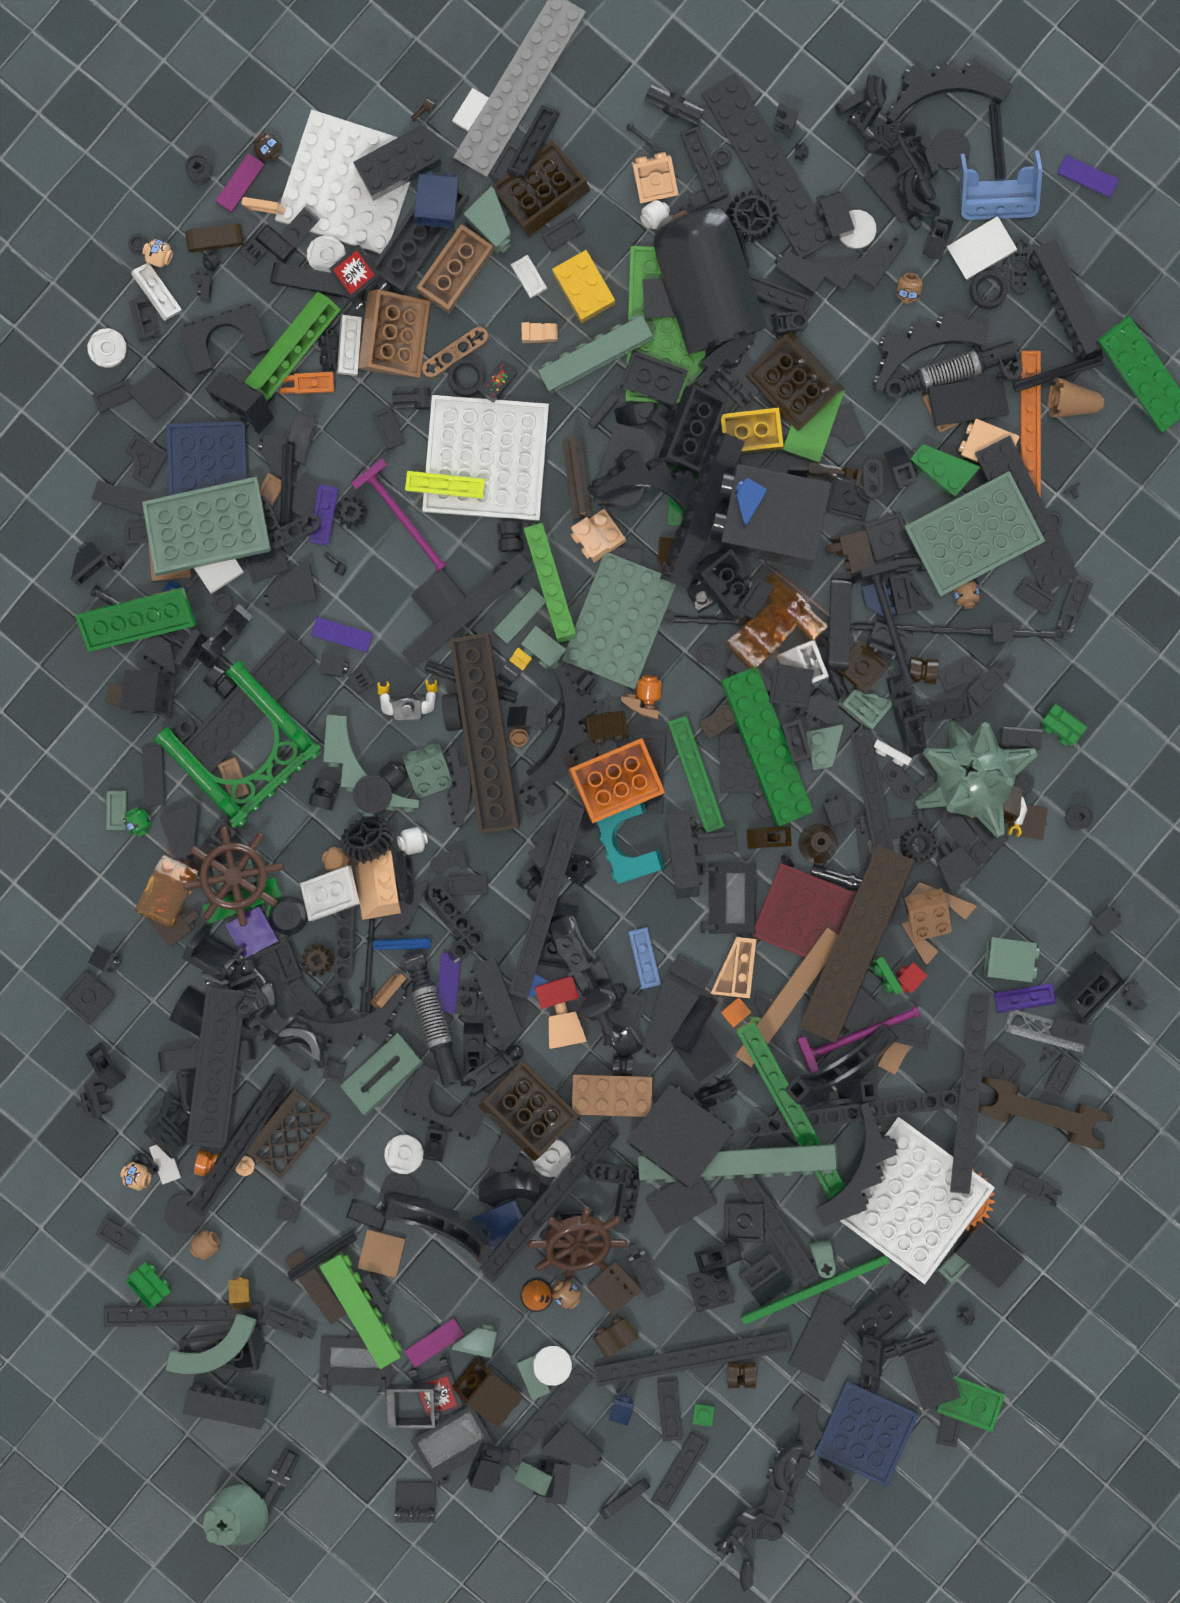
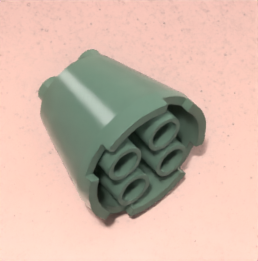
(235, 1516)

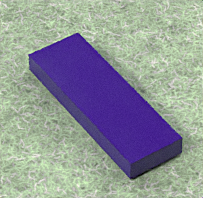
(1087, 176)
(325, 511)
(342, 634)
(448, 983)
(1024, 998)

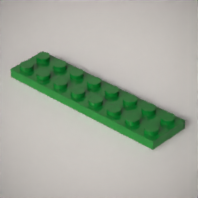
(766, 746)

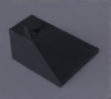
(87, 563)

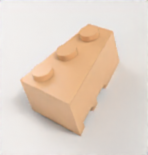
(737, 970)

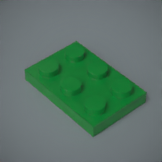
(889, 982)

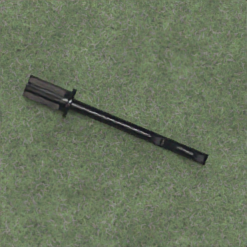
(367, 991)

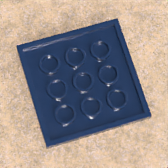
(205, 455)
(866, 1433)

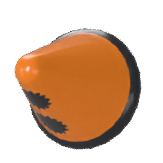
(536, 1295)

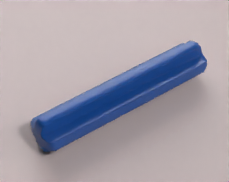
(395, 944)

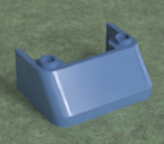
(1003, 197)

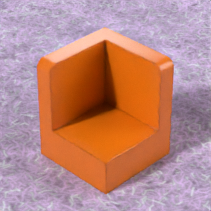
(735, 1012)

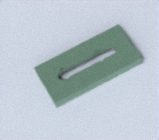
(389, 1082)

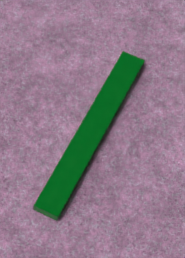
(814, 1289)

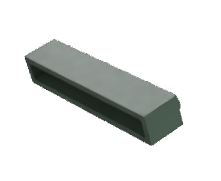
(596, 354)

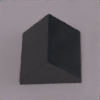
(189, 1011)

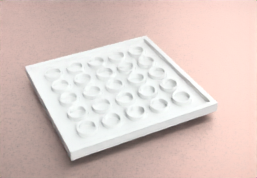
(332, 188)
(493, 443)
(912, 1210)

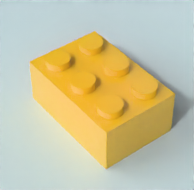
(583, 286)
(757, 428)

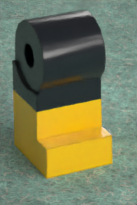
(514, 667)

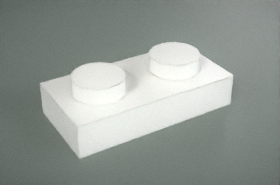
(898, 757)

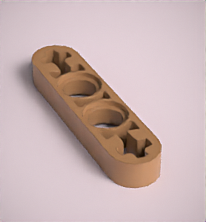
(453, 350)

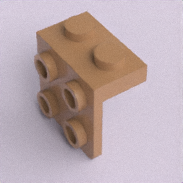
(928, 914)

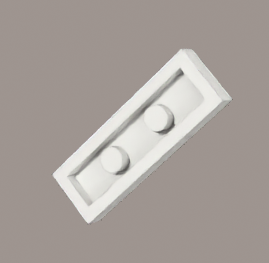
(156, 291)
(349, 345)

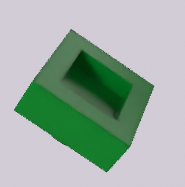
(703, 1414)

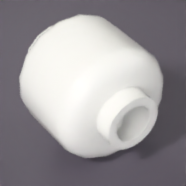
(654, 213)
(412, 841)

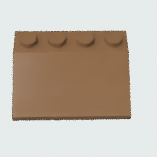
(393, 334)

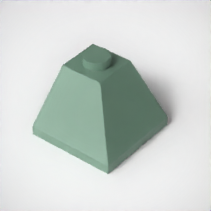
(477, 1341)

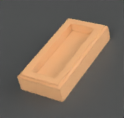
(263, 206)

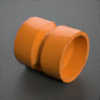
(204, 1162)

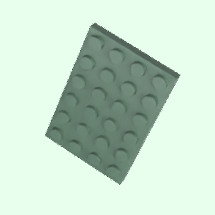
(206, 526)
(974, 533)
(619, 620)

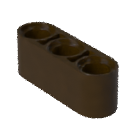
(214, 237)

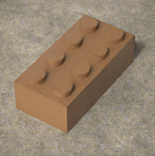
(455, 268)
(611, 1095)

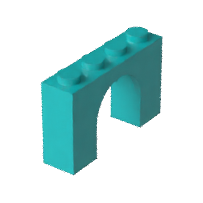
(624, 866)

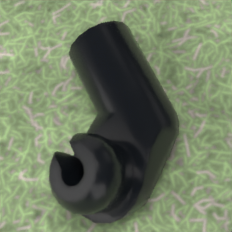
(142, 1159)

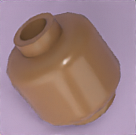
(335, 859)
(205, 1244)

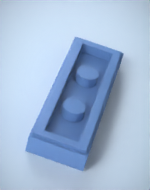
(644, 958)

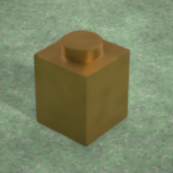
(239, 1293)

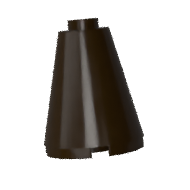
(809, 847)

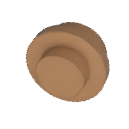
(518, 737)

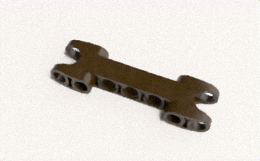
(1078, 1123)

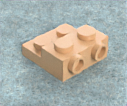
(654, 177)
(597, 535)

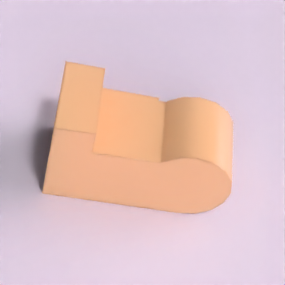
(539, 332)

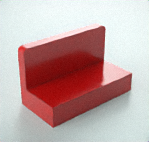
(556, 992)

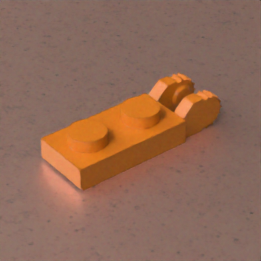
(310, 383)

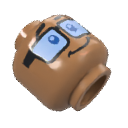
(909, 287)
(967, 595)
(566, 1294)

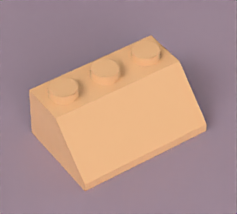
(378, 887)

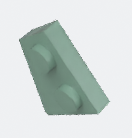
(867, 707)
(824, 746)

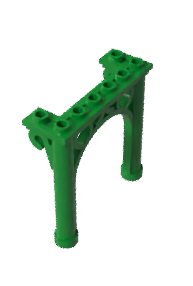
(209, 782)

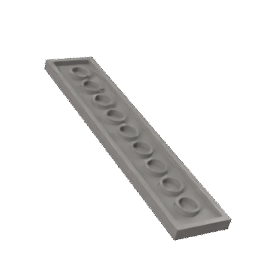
(519, 85)

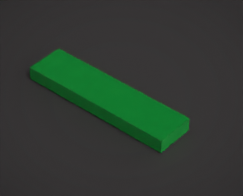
(221, 913)

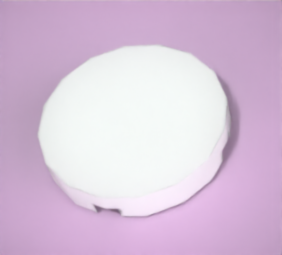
(864, 230)
(325, 252)
(107, 348)
(403, 1154)
(553, 1159)
(552, 1365)

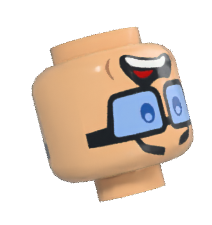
(157, 253)
(136, 1176)

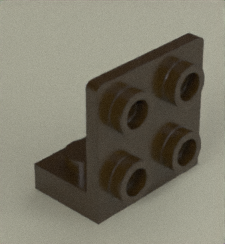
(614, 1287)

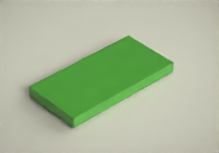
(812, 438)

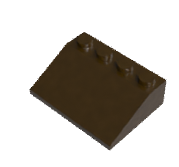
(545, 192)
(794, 381)
(528, 1111)

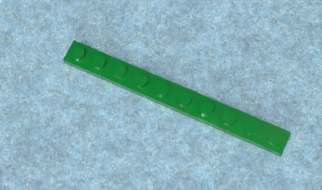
(791, 1111)

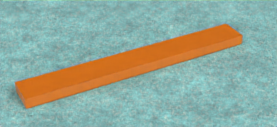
(1031, 418)

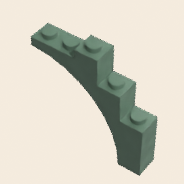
(339, 751)

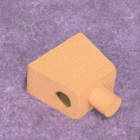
(564, 1028)

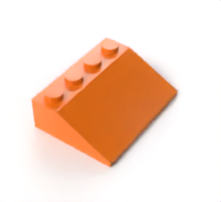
(616, 780)

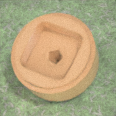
(245, 1166)

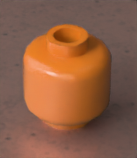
(649, 689)

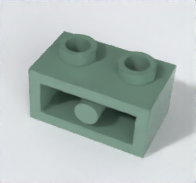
(543, 648)

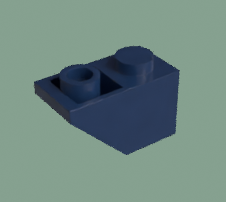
(872, 601)
(621, 1409)

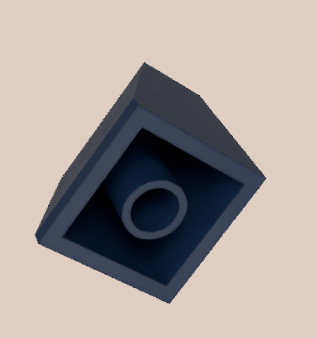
(436, 200)
(500, 1220)

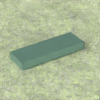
(520, 616)

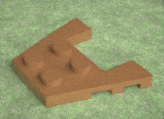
(958, 905)

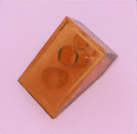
(165, 891)

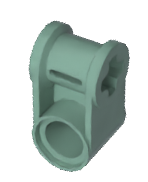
(823, 1254)

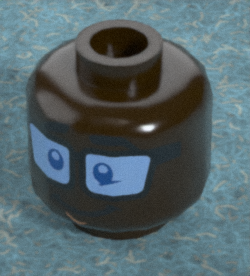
(267, 146)

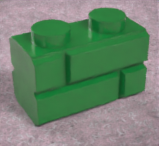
(1062, 725)
(148, 1285)

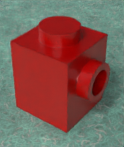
(910, 977)

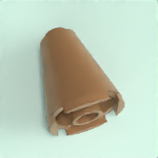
(1072, 399)

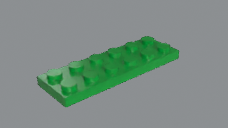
(1143, 372)
(135, 619)

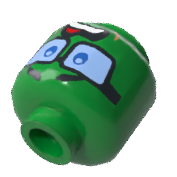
(137, 822)

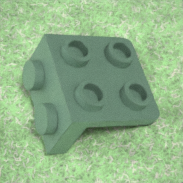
(427, 770)

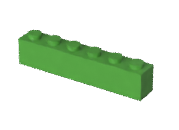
(292, 345)
(550, 583)
(361, 1310)

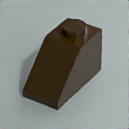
(769, 837)

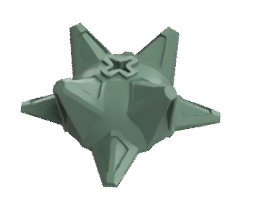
(974, 775)

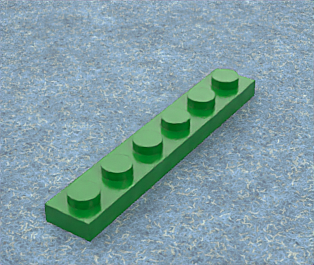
(696, 774)

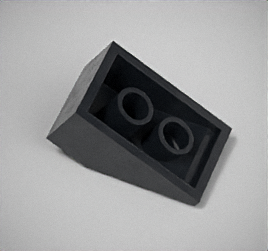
(549, 955)

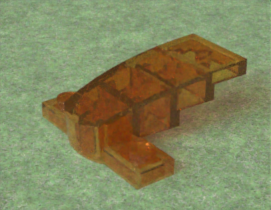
(775, 625)

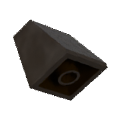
(487, 1392)

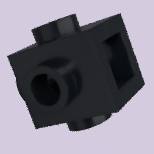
(580, 869)

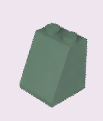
(488, 221)
(1010, 959)

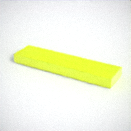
(445, 485)

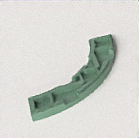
(217, 1356)

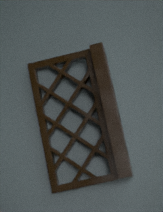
(577, 478)
(276, 1118)

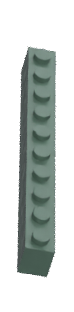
(756, 1161)

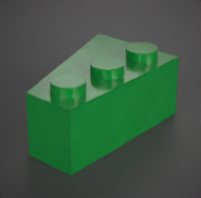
(943, 470)

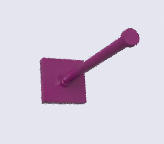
(371, 478)
(810, 1054)

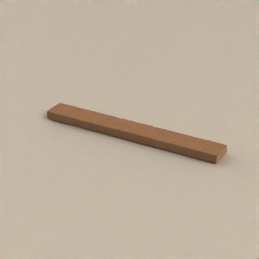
(793, 990)

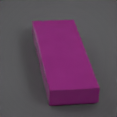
(240, 182)
(434, 1342)

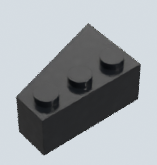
(240, 399)

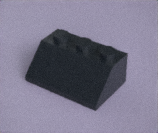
(1089, 987)

